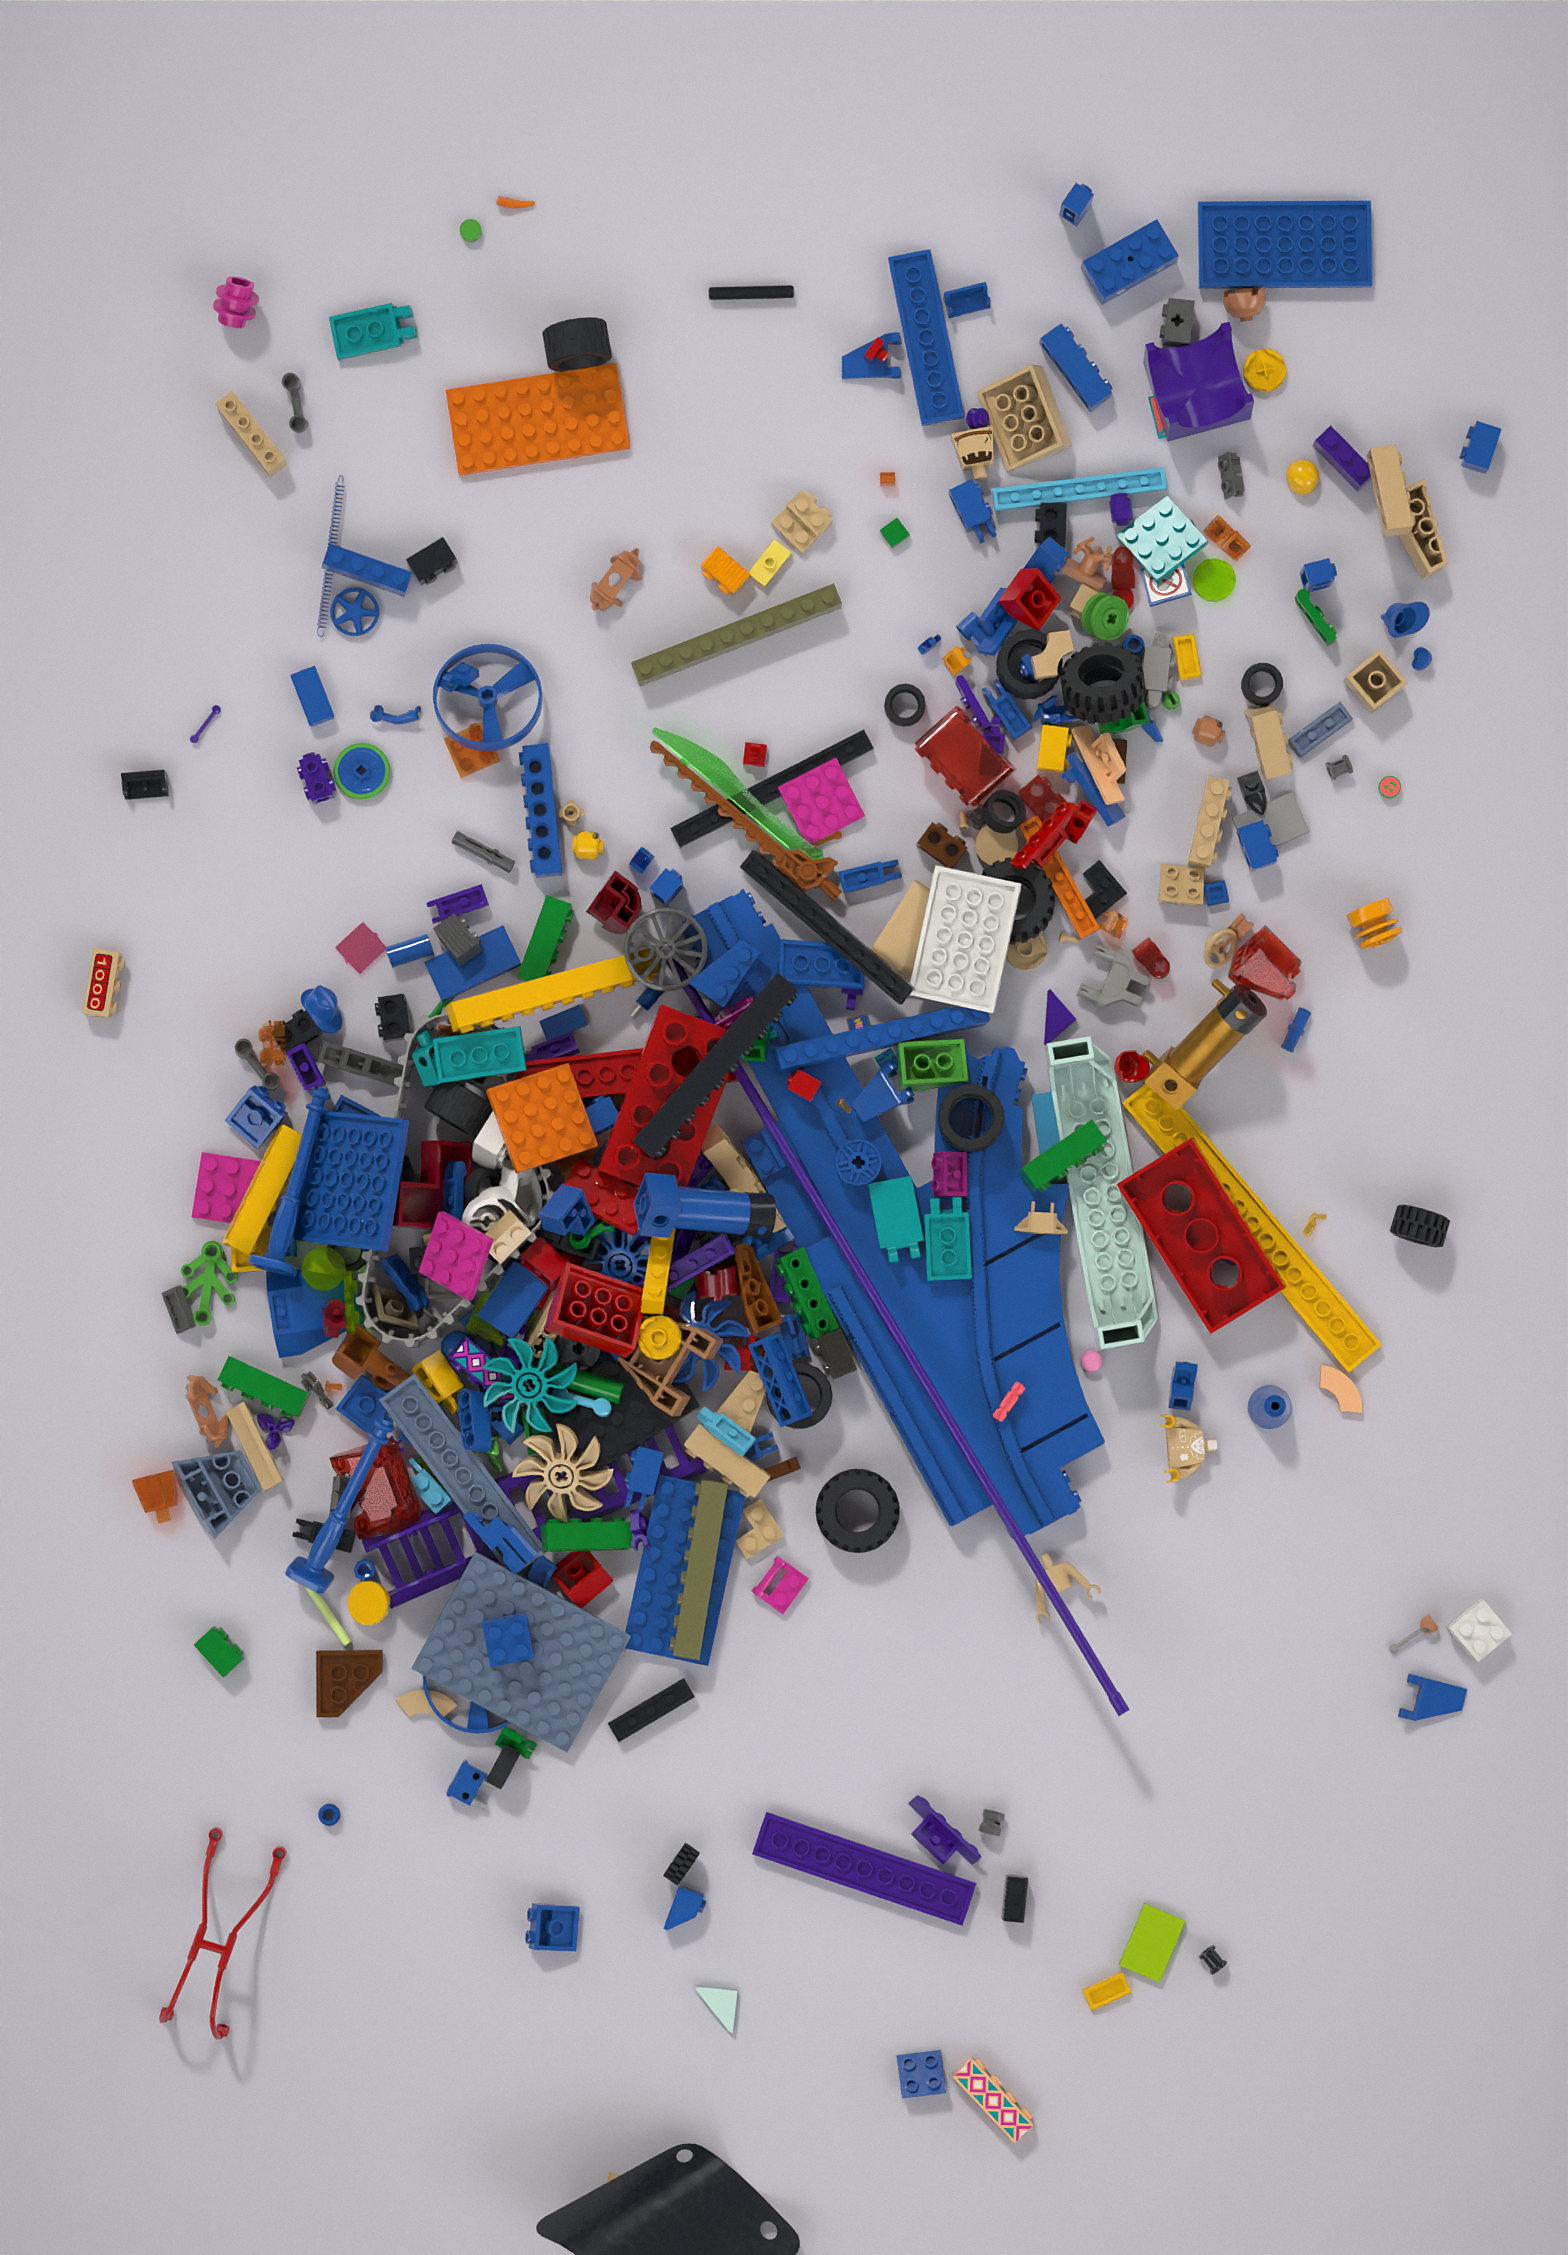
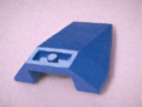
(297, 1312)

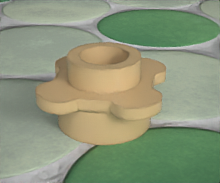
(577, 813)

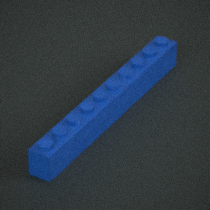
(877, 1037)

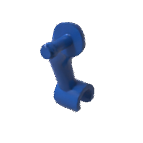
(378, 715)

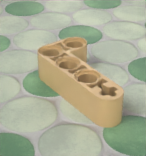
(533, 1336)

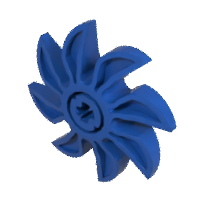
(616, 1253)
(724, 1330)

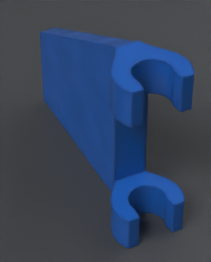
(856, 366)
(881, 1094)
(1433, 1699)

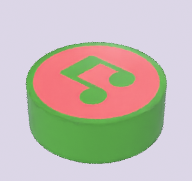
(1389, 787)

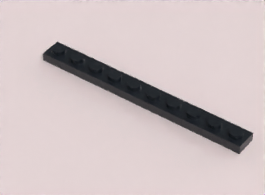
(767, 790)
(827, 927)

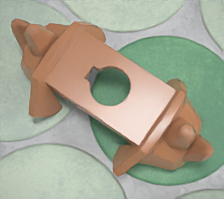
(625, 565)
(208, 1426)

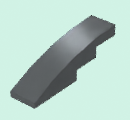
(359, 1063)

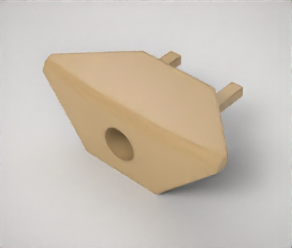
(1041, 1223)

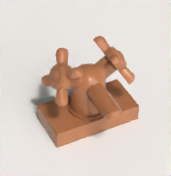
(1085, 571)

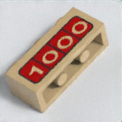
(103, 983)

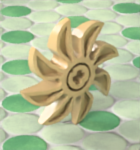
(566, 1483)

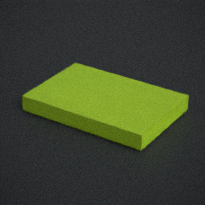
(1151, 1942)

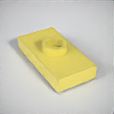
(769, 563)

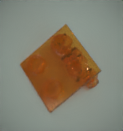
(469, 760)
(268, 1055)

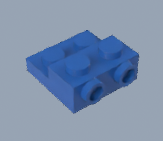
(256, 1115)
(552, 1927)

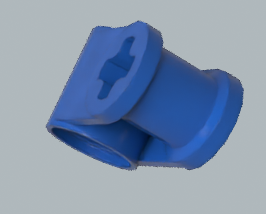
(500, 1427)

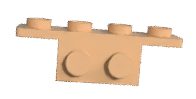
(1102, 762)

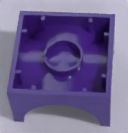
(1197, 385)

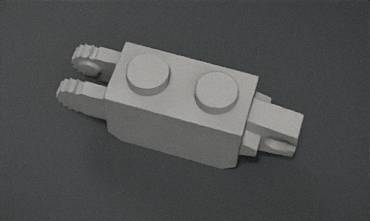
(1156, 665)

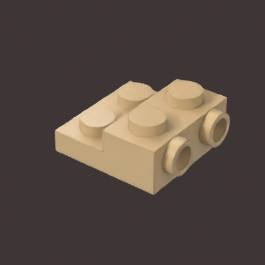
(802, 521)

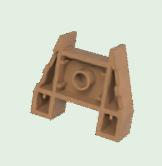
(657, 1375)

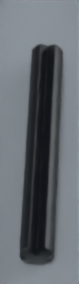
(751, 292)

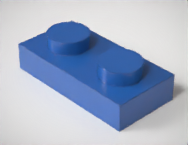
(1026, 669)

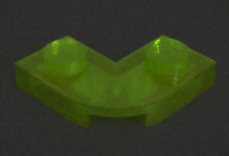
(351, 1315)

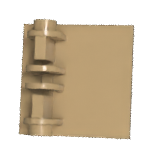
(1181, 885)

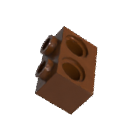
(938, 850)

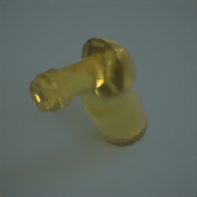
(1312, 1223)

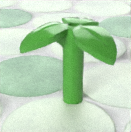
(492, 1454)

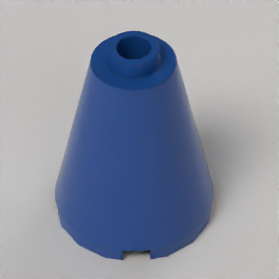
(1260, 1407)

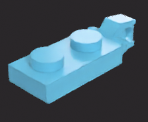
(726, 1431)

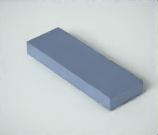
(1320, 729)

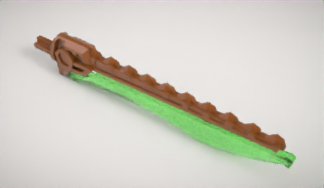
(792, 863)

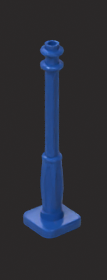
(286, 1216)
(311, 1571)

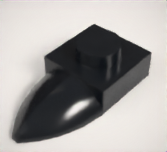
(1253, 791)

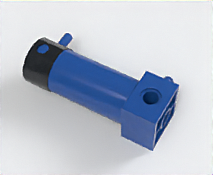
(665, 1206)

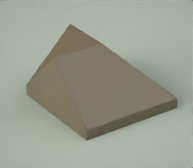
(393, 1308)

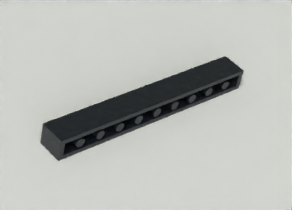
(715, 1065)

